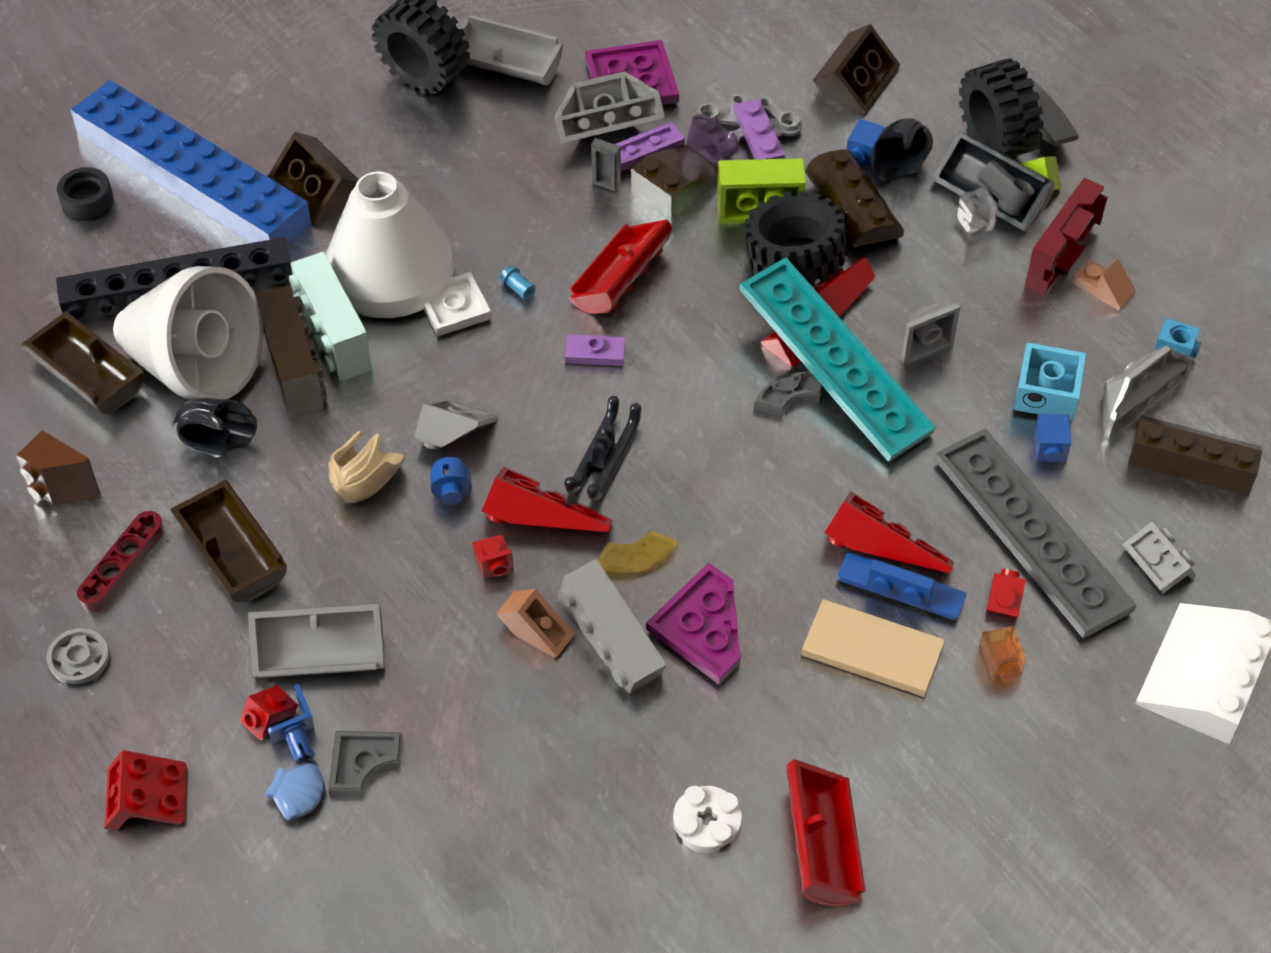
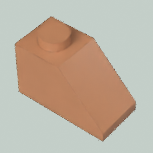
(535, 621)

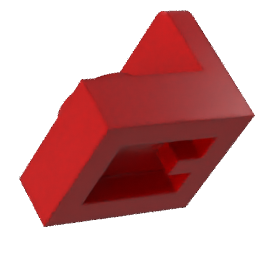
(493, 556)

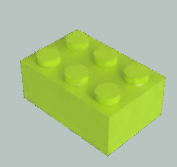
(749, 182)

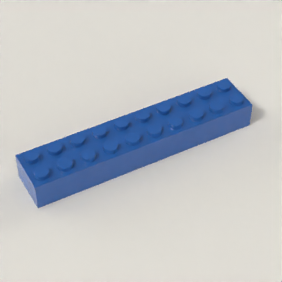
(190, 166)

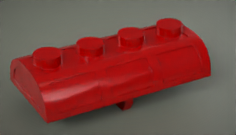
(619, 266)
(825, 835)

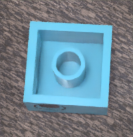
(1049, 380)

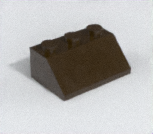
(857, 70)
(314, 175)

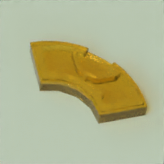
(637, 557)

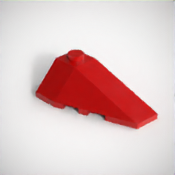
(520, 501)
(863, 529)

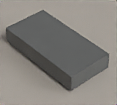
(606, 164)

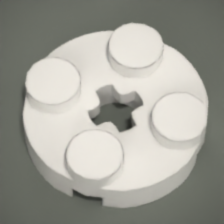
(709, 800)

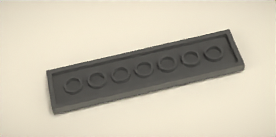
(1035, 533)

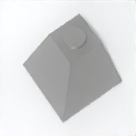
(930, 330)
(447, 422)

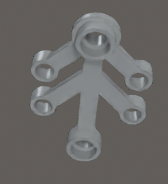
(783, 123)

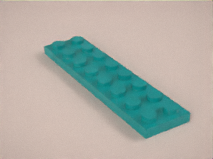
(837, 359)

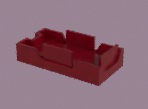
(1058, 244)

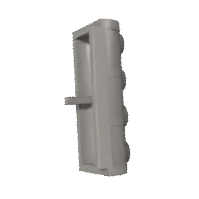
(512, 50)
(316, 640)

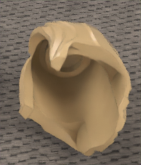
(361, 474)

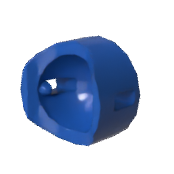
(450, 486)

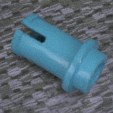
(512, 278)

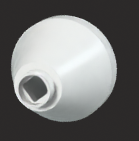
(389, 250)
(195, 332)

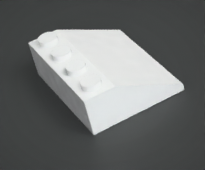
(1207, 668)

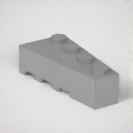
(610, 626)

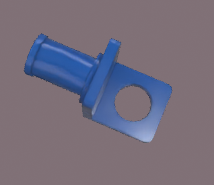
(294, 730)

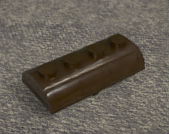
(845, 182)
(85, 363)
(231, 542)

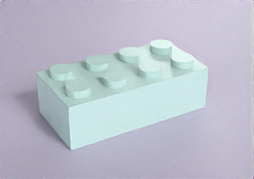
(331, 317)

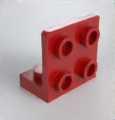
(145, 789)

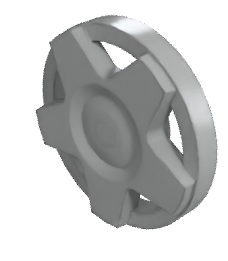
(78, 656)

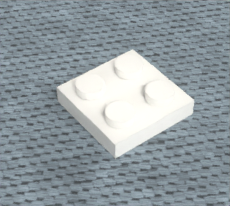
(458, 306)

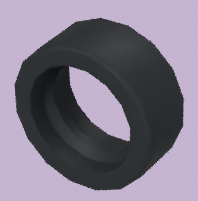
(82, 178)

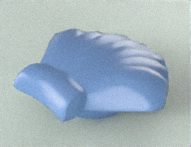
(297, 790)

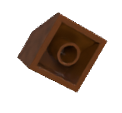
(57, 471)

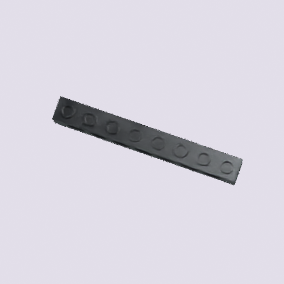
(115, 288)

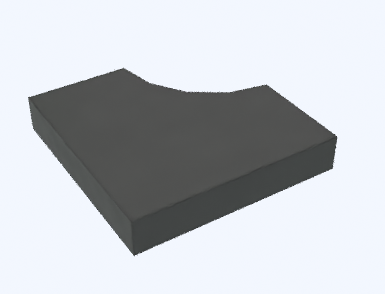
(360, 757)

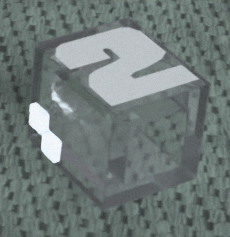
(977, 212)

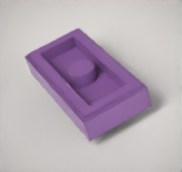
(595, 350)

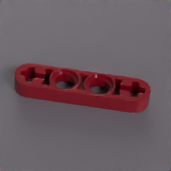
(125, 562)

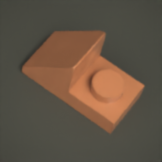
(1106, 284)

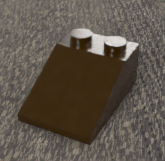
(673, 179)

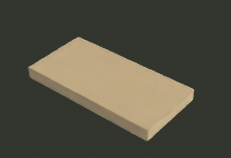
(873, 647)

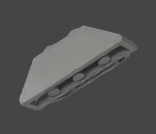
(606, 106)
(1142, 386)

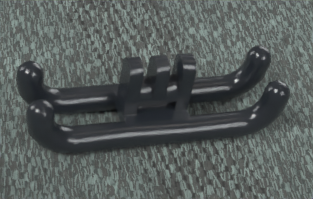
(604, 451)

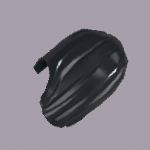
(901, 149)
(214, 425)

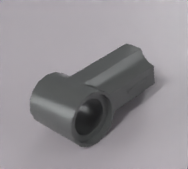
(1011, 191)

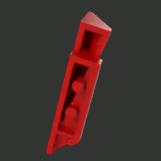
(838, 293)

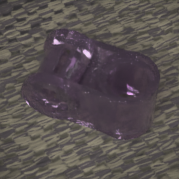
(711, 138)

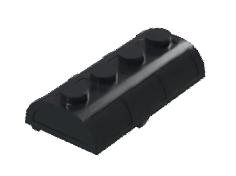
(969, 156)

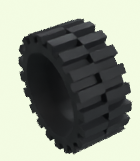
(421, 44)
(1002, 107)
(797, 218)

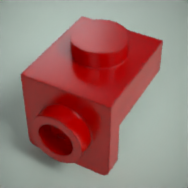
(1006, 593)
(266, 708)

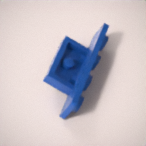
(901, 585)

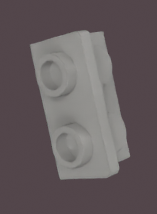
(1158, 557)

